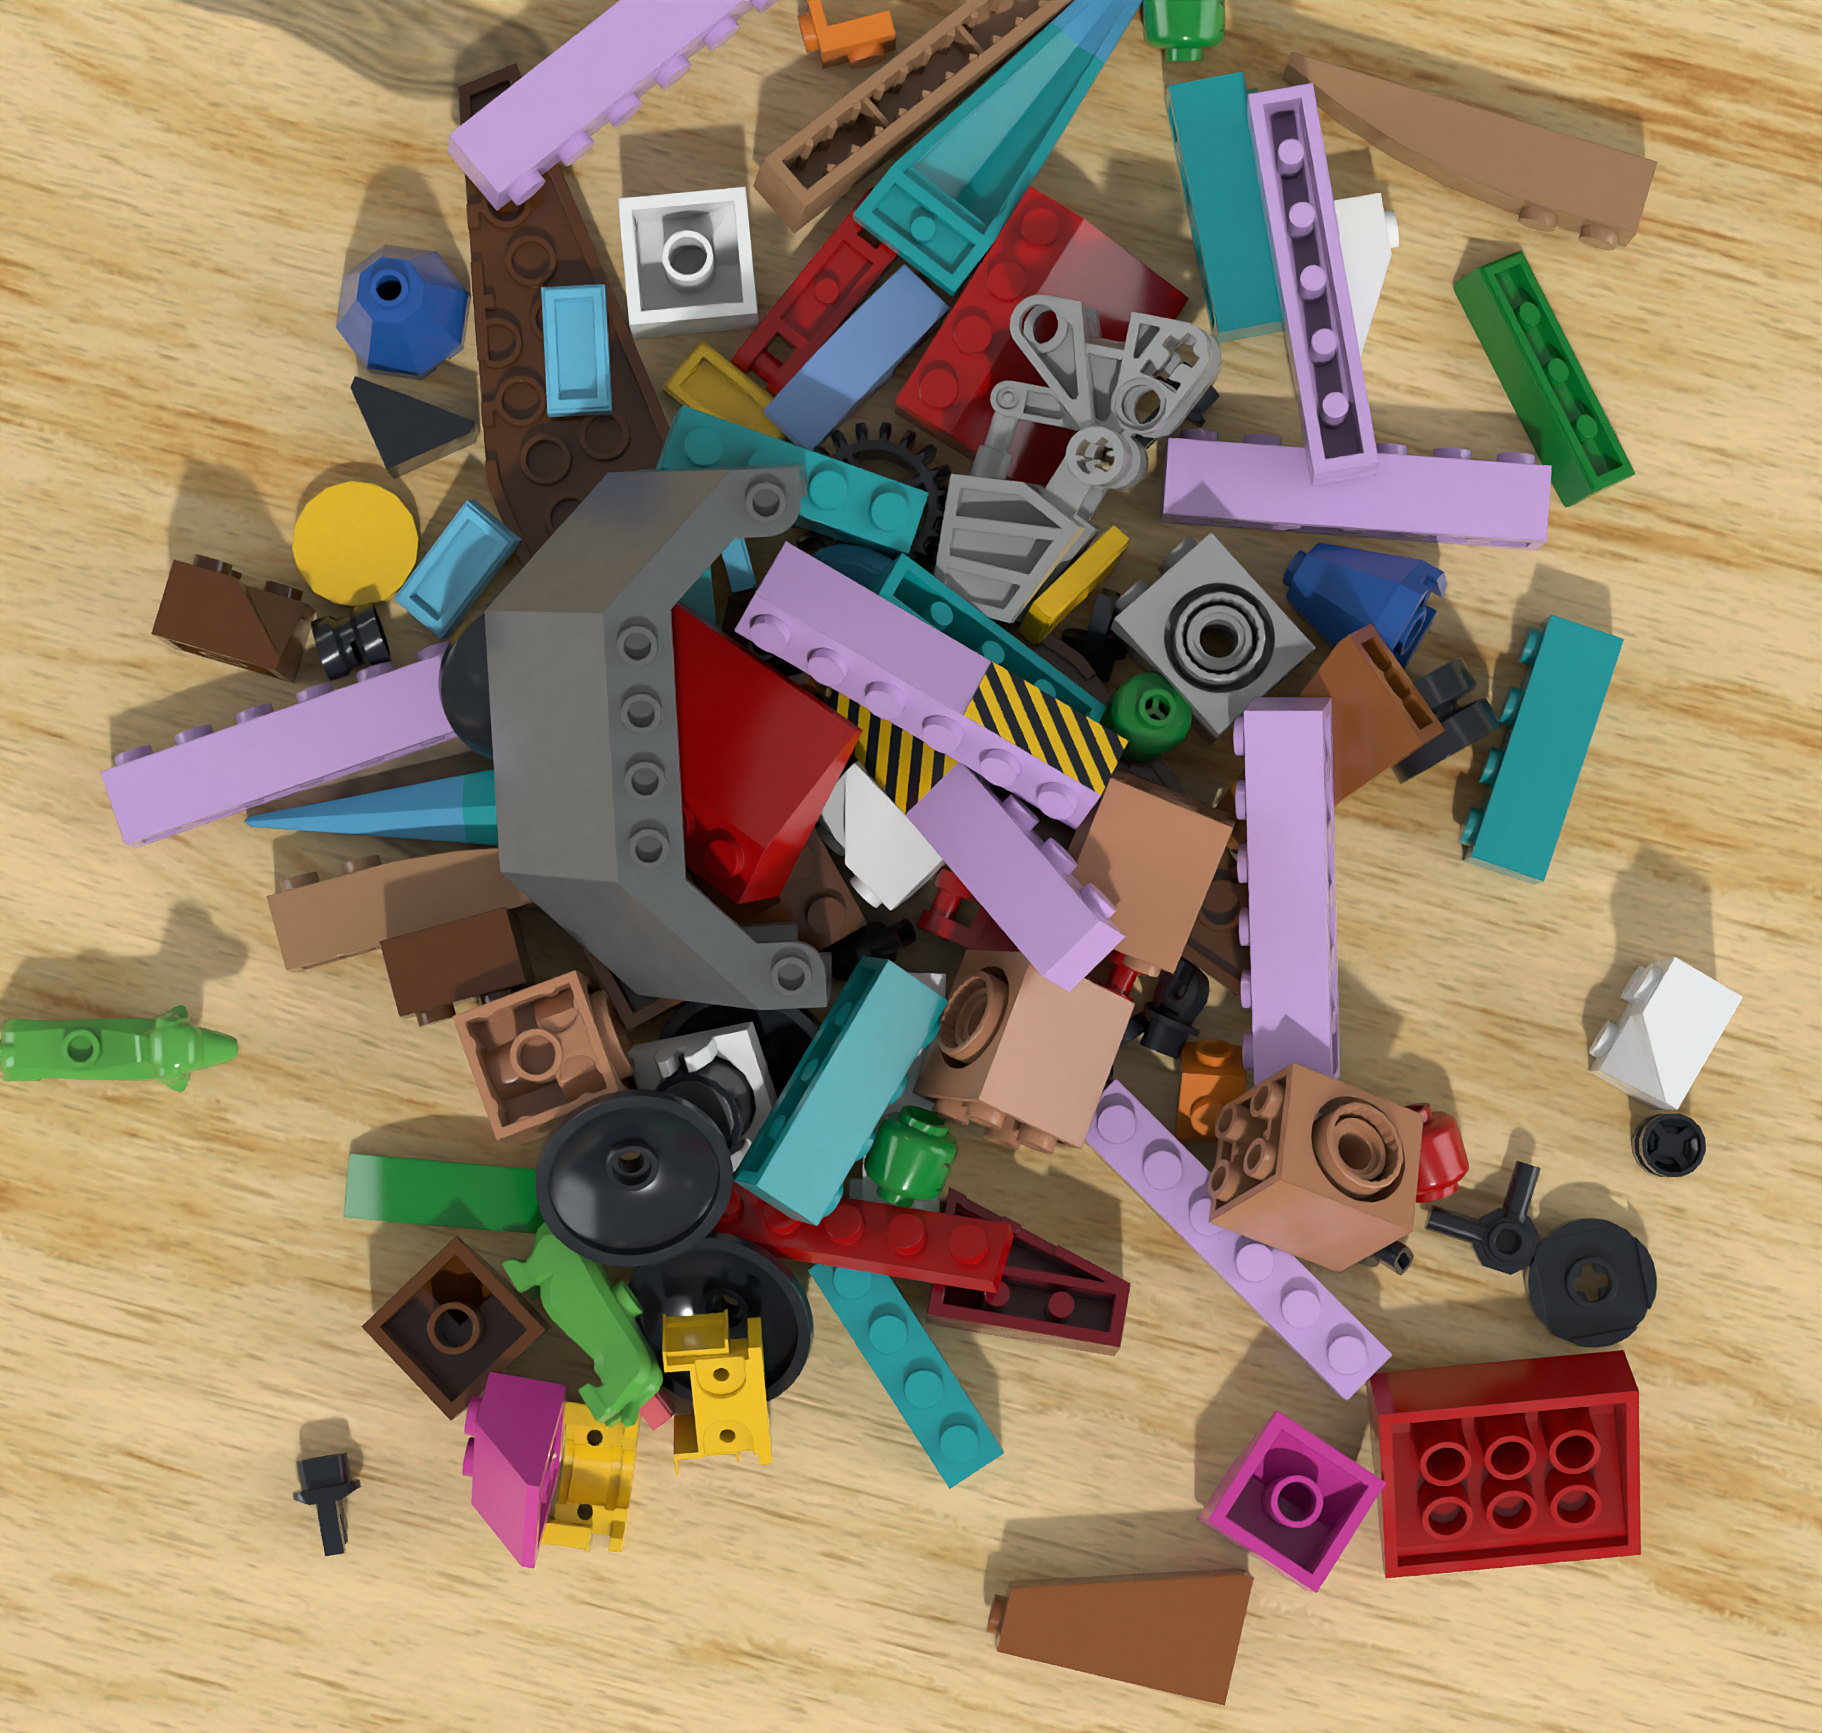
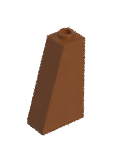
(1374, 717)
(1139, 1629)

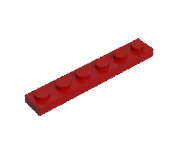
(878, 1240)

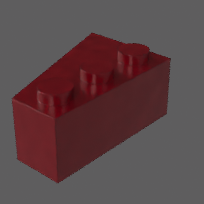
(1042, 1295)

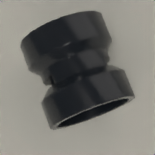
(336, 643)
(1678, 1141)

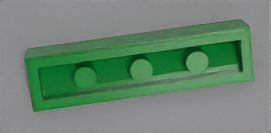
(1542, 378)

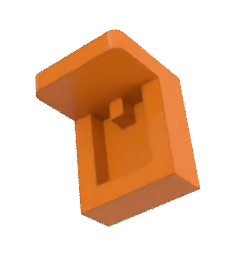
(856, 41)
(1208, 1080)

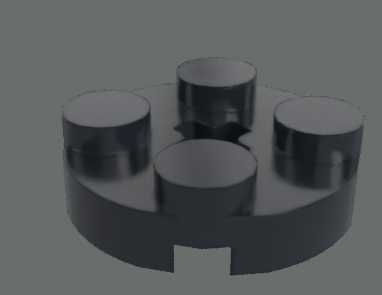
(1619, 1304)

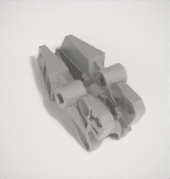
(1016, 538)

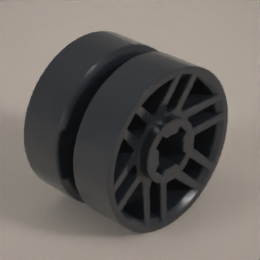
(1461, 724)

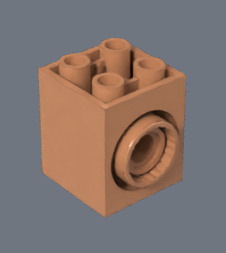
(1154, 863)
(1022, 1053)
(545, 1054)
(1316, 1168)

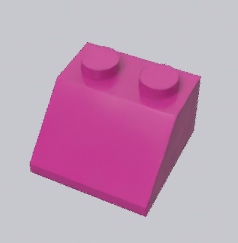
(515, 1458)
(1292, 1501)

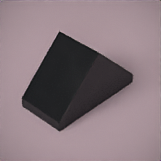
(408, 429)

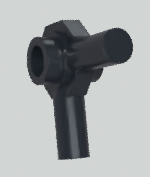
(1503, 1237)

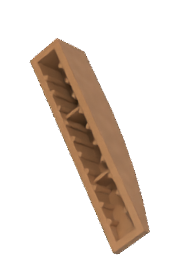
(896, 105)
(1489, 156)
(379, 901)

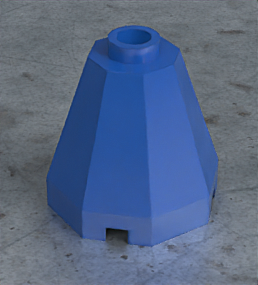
(403, 312)
(1350, 588)

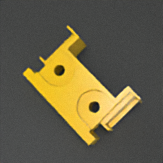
(725, 1387)
(596, 1477)

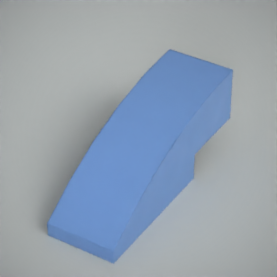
(857, 360)

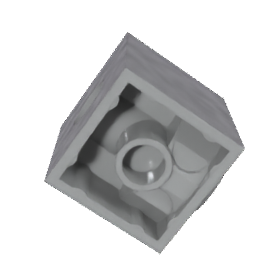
(1203, 594)

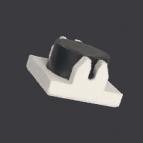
(718, 1074)

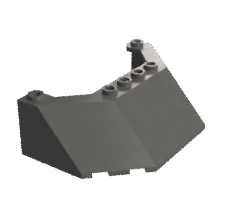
(594, 741)

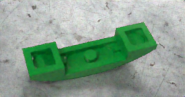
(442, 1193)

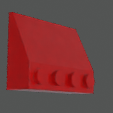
(1036, 253)
(752, 760)
(1506, 1463)

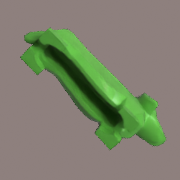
(112, 1049)
(598, 1319)

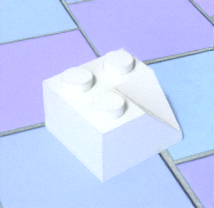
(688, 262)
(877, 839)
(1663, 1032)

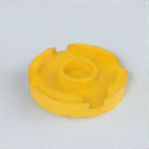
(356, 544)

